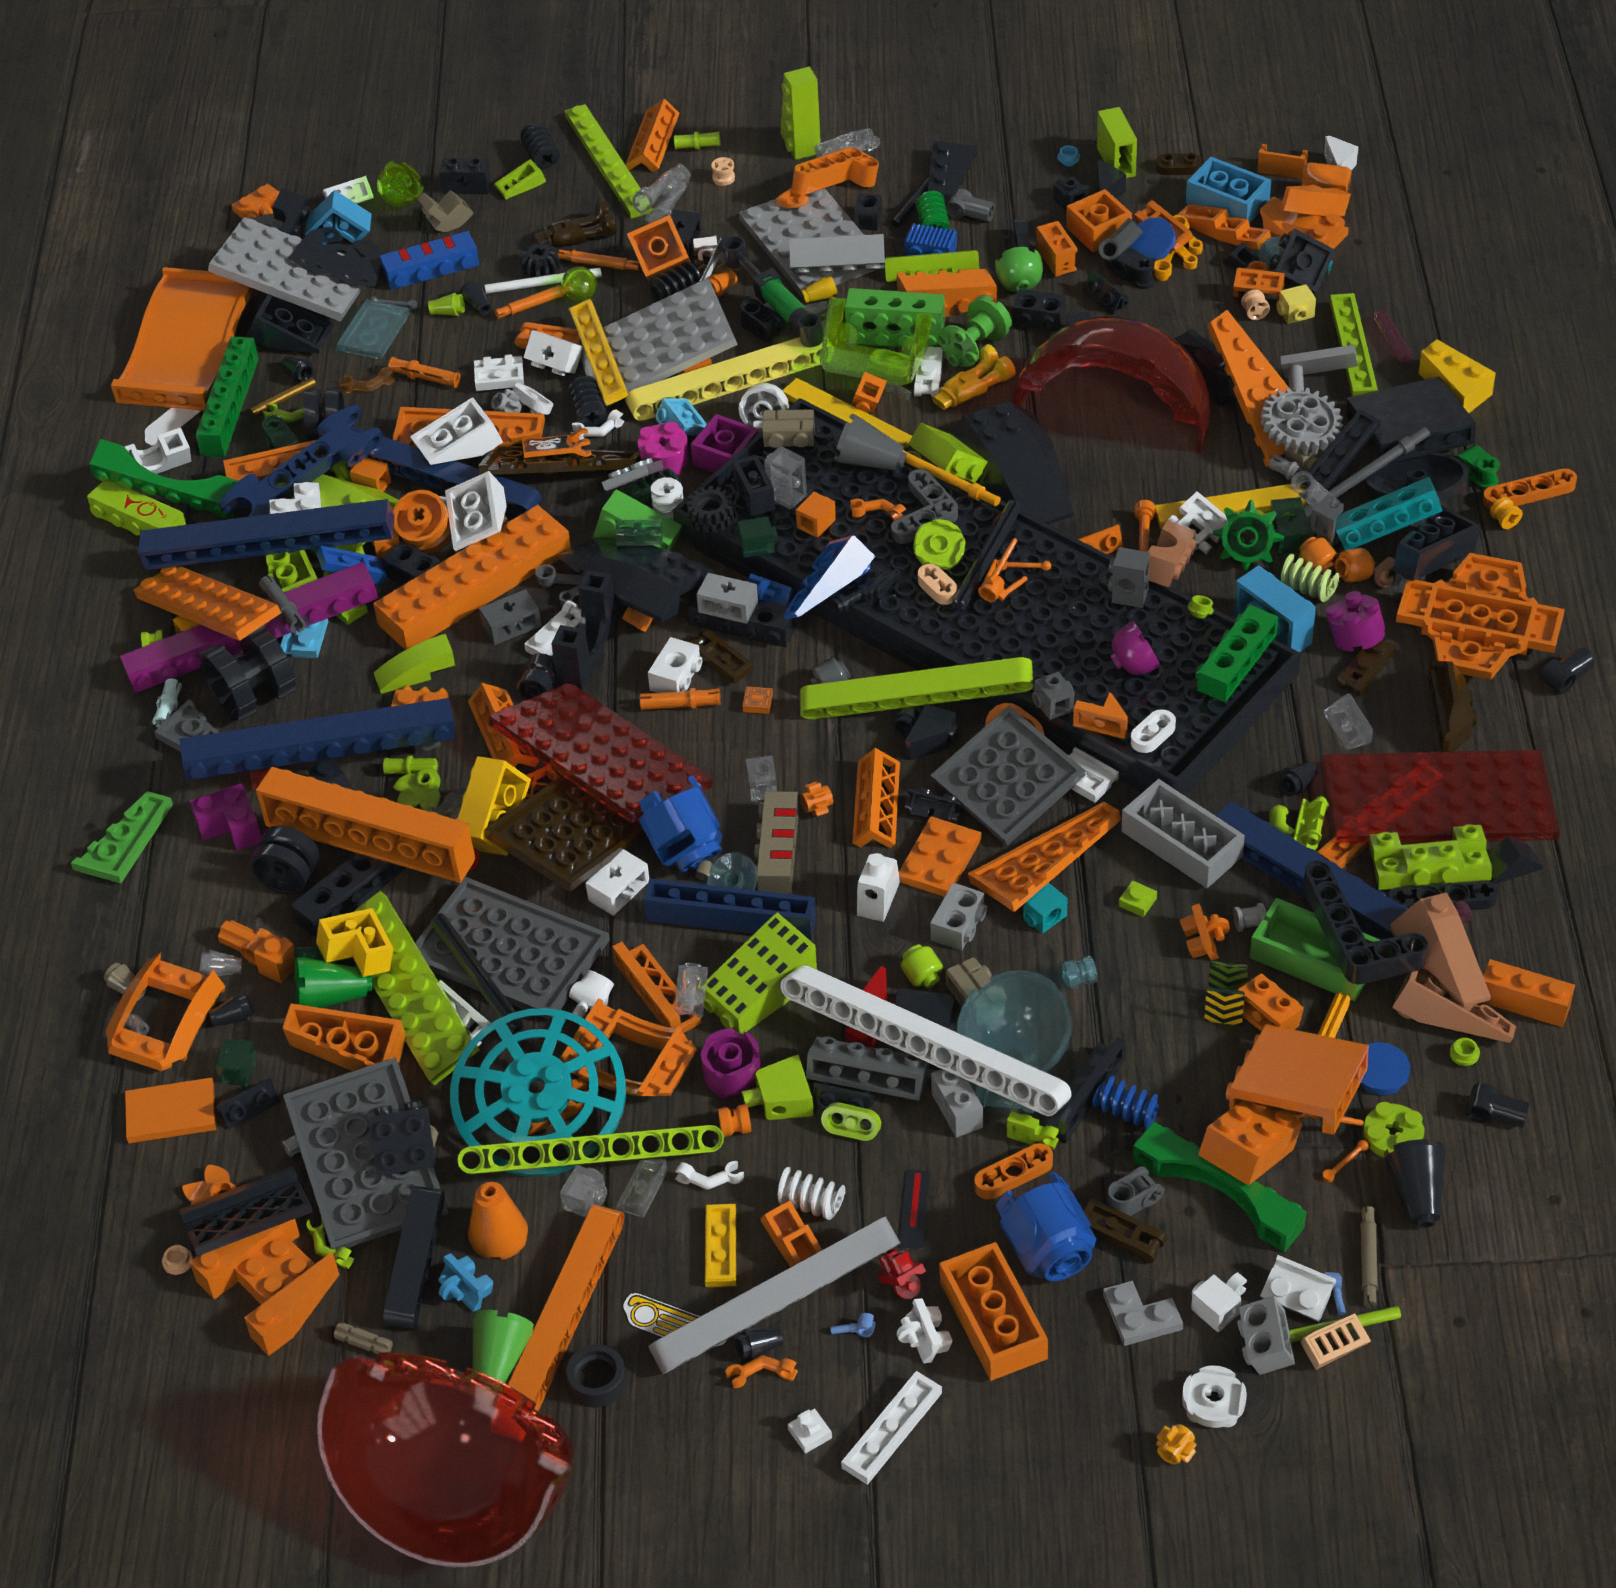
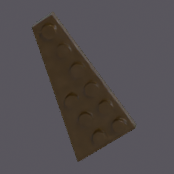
(512, 461)

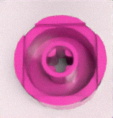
(664, 443)

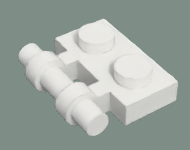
(498, 372)
(1203, 516)

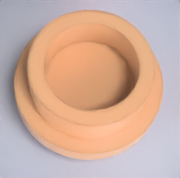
(177, 1260)

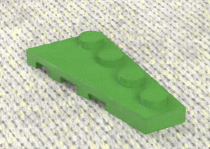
(125, 840)

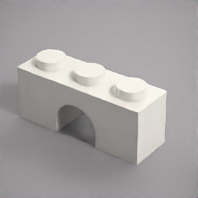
(166, 454)

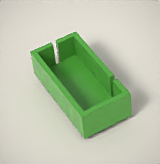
(1296, 945)

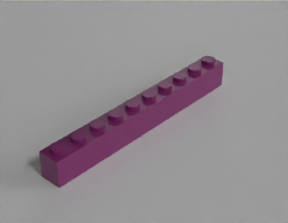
(314, 601)

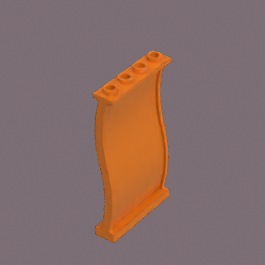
(182, 340)

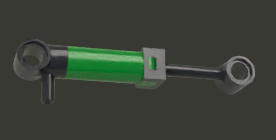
(770, 290)

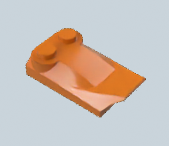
(1327, 230)

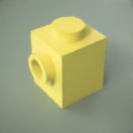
(1296, 304)

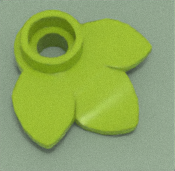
(415, 792)

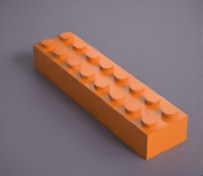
(471, 578)
(367, 824)

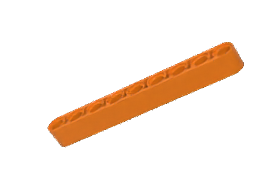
(567, 1303)

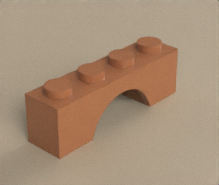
(1171, 553)

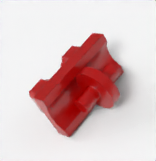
(901, 1273)

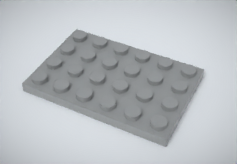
(821, 217)
(261, 260)
(669, 336)

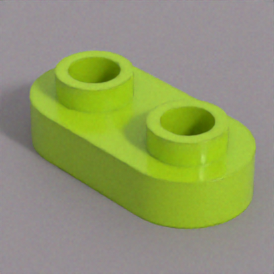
(852, 1122)

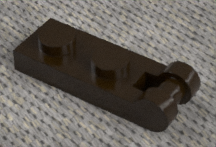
(722, 656)
(1366, 667)
(1124, 1230)

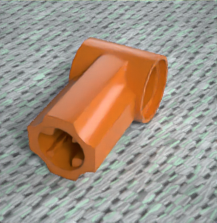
(242, 938)

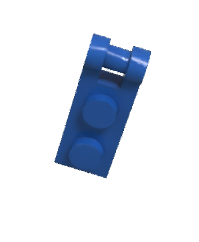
(336, 560)

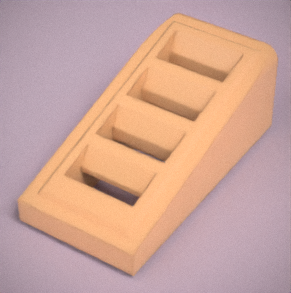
(1316, 1355)

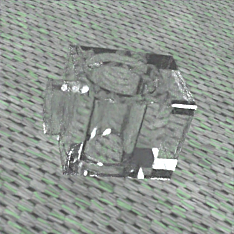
(761, 776)

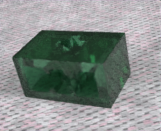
(1291, 523)

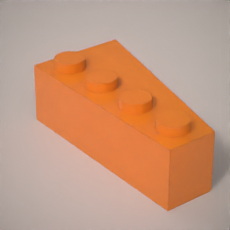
(957, 287)

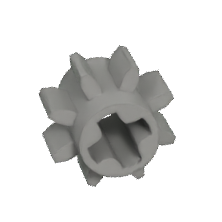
(506, 402)

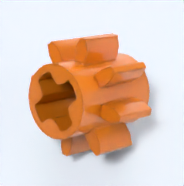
(816, 799)

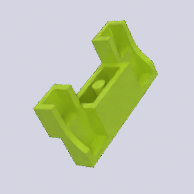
(1430, 863)

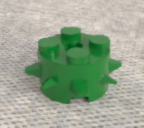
(1259, 545)

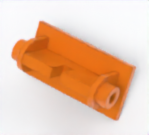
(1105, 540)

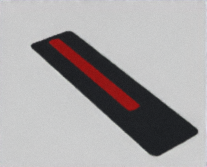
(914, 1209)

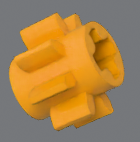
(1176, 1444)

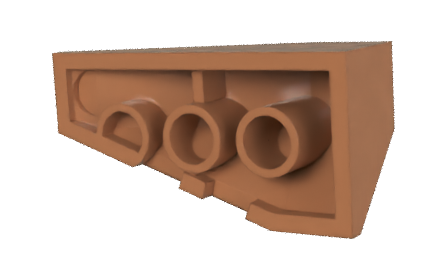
(1449, 949)
(1430, 1004)

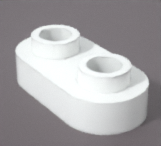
(533, 399)
(1153, 731)

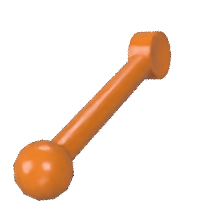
(1046, 565)
(1329, 1175)

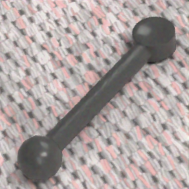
(412, 304)

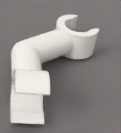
(613, 421)
(687, 1175)

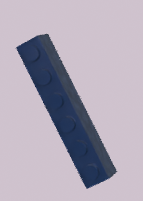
(725, 907)

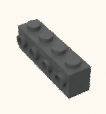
(867, 1068)

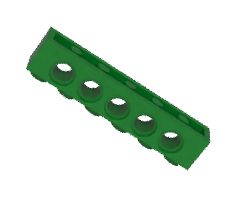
(227, 397)

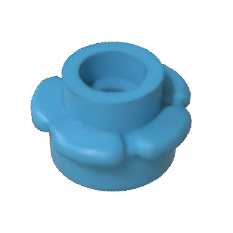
(1068, 155)

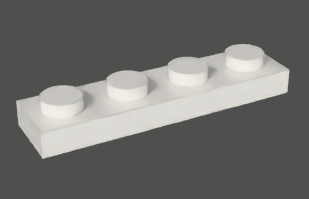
(891, 1427)

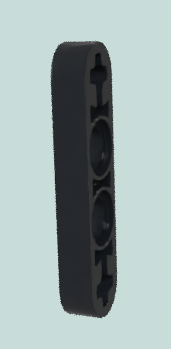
(1476, 888)

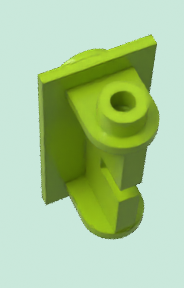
(1310, 822)

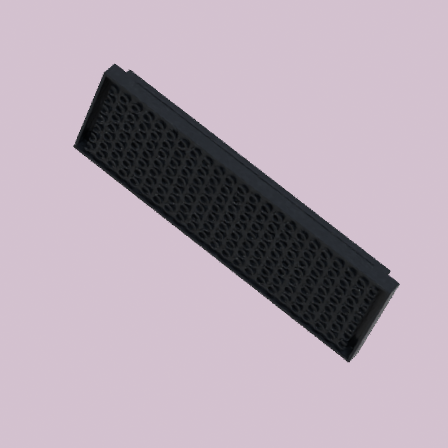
(1054, 618)

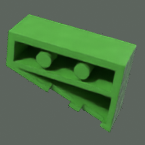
(626, 508)

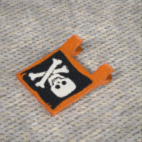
(556, 445)

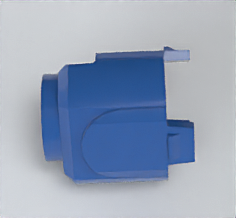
(681, 828)
(1047, 1230)

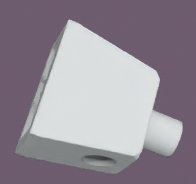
(880, 877)

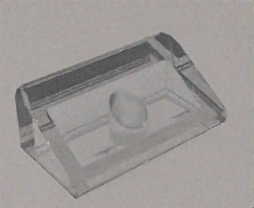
(1349, 722)
(642, 1187)

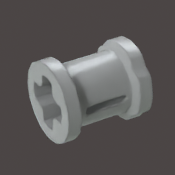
(1249, 916)

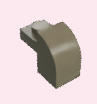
(448, 213)

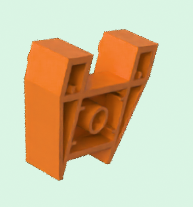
(275, 1275)

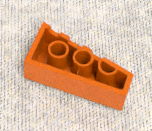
(344, 1037)

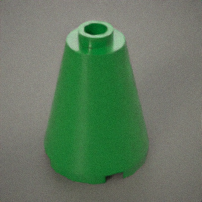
(328, 983)

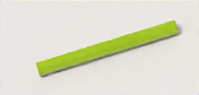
(1365, 1319)

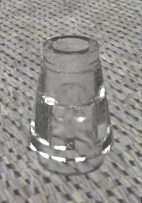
(221, 963)

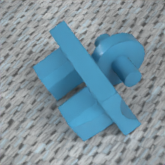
(459, 1282)

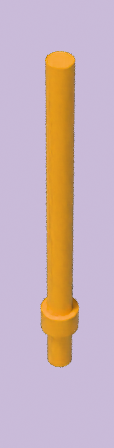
(974, 490)

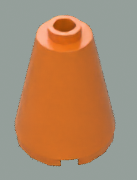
(496, 1223)

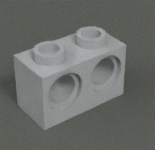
(958, 916)
(957, 1102)
(1270, 1334)

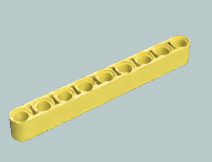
(725, 377)

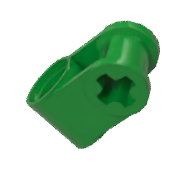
(1480, 466)

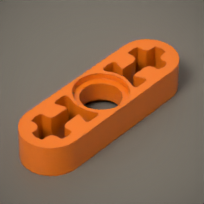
(1021, 1160)

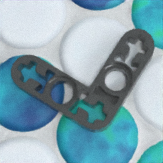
(943, 507)

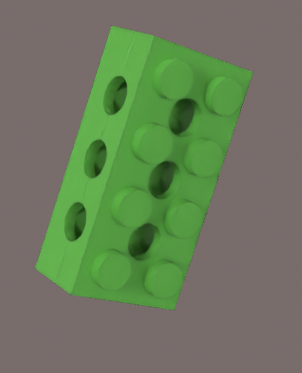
(891, 316)

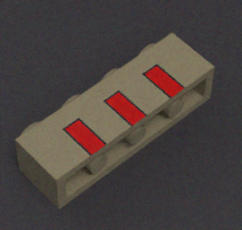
(777, 841)

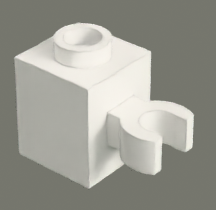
(1217, 1301)

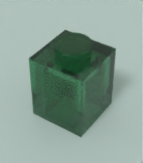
(756, 536)
(236, 1062)

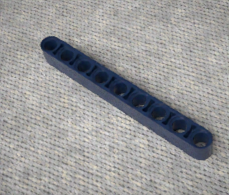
(411, 464)

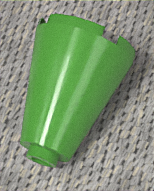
(499, 1343)

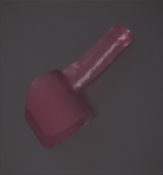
(1463, 911)

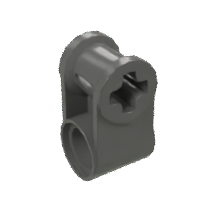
(1135, 1191)

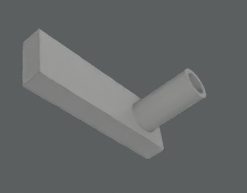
(1317, 361)

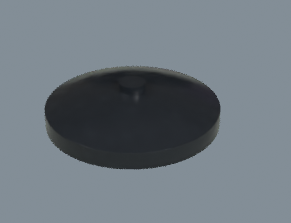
(1446, 473)

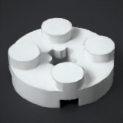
(1210, 1413)

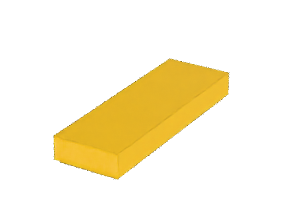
(720, 1245)

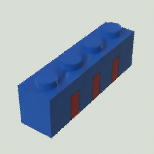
(429, 260)

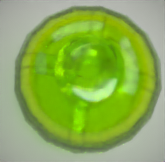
(399, 184)

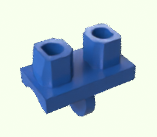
(771, 591)

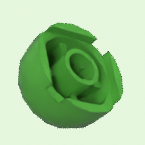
(1019, 269)

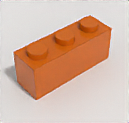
(1528, 993)

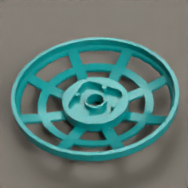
(538, 1067)

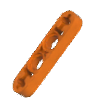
(1557, 481)

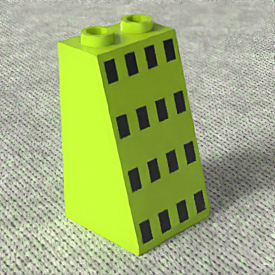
(750, 981)

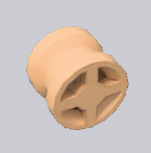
(723, 171)
(1255, 304)

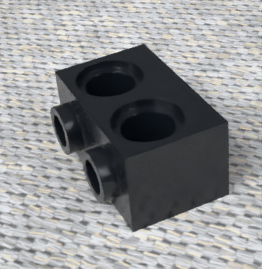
(1039, 310)
(406, 563)

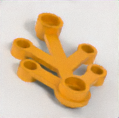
(1163, 267)

